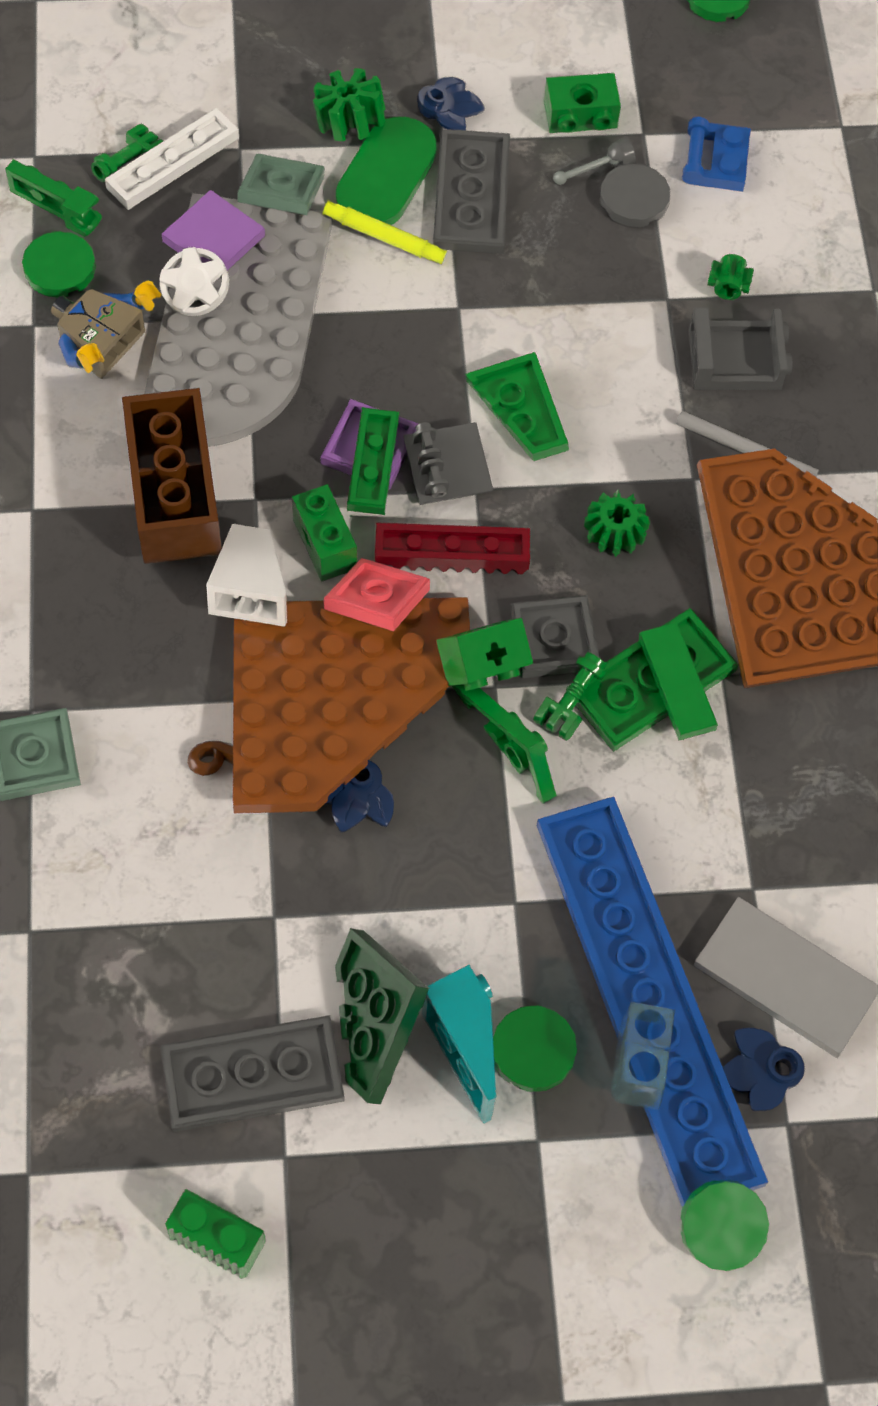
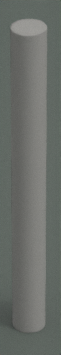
(730, 439)

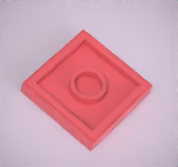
(377, 594)

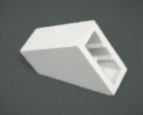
(248, 578)

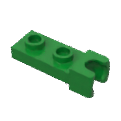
(55, 197)

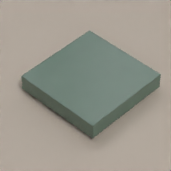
(281, 184)
(37, 754)

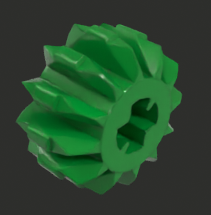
(616, 523)

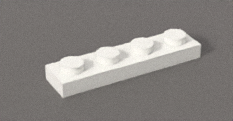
(171, 158)

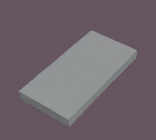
(787, 977)

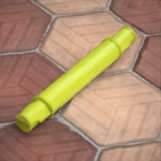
(384, 232)

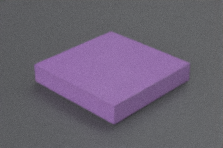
(214, 227)
(342, 444)

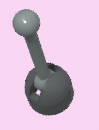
(618, 154)

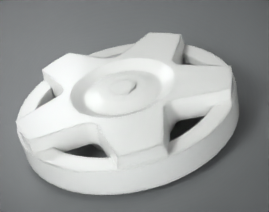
(194, 281)

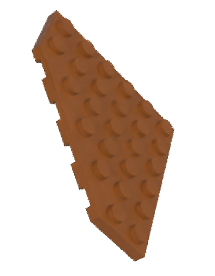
(791, 568)
(328, 697)

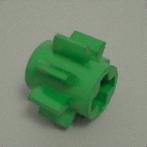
(730, 277)

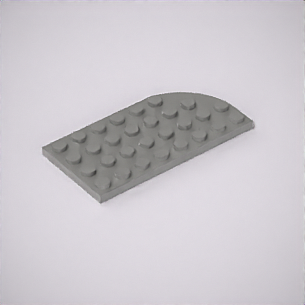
(256, 341)

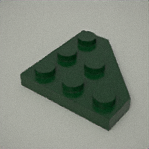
(377, 1012)

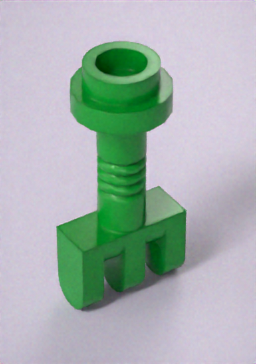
(138, 141)
(561, 712)

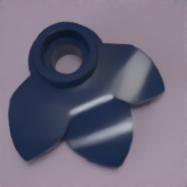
(449, 103)
(359, 799)
(756, 1071)

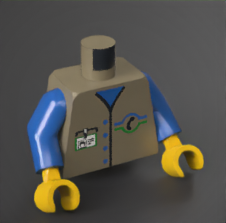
(102, 326)

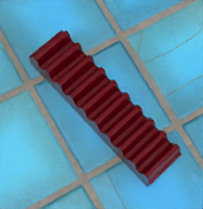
(453, 547)

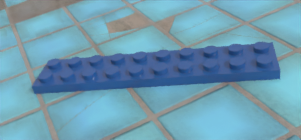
(637, 963)

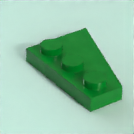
(522, 403)

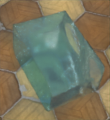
(624, 1086)

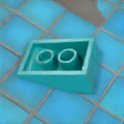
(461, 1022)

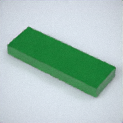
(373, 461)
(678, 681)

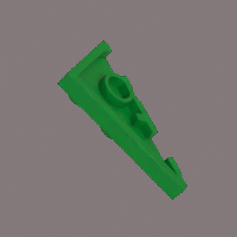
(519, 744)

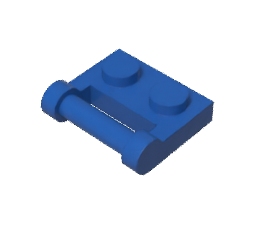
(728, 155)

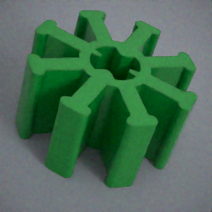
(349, 104)

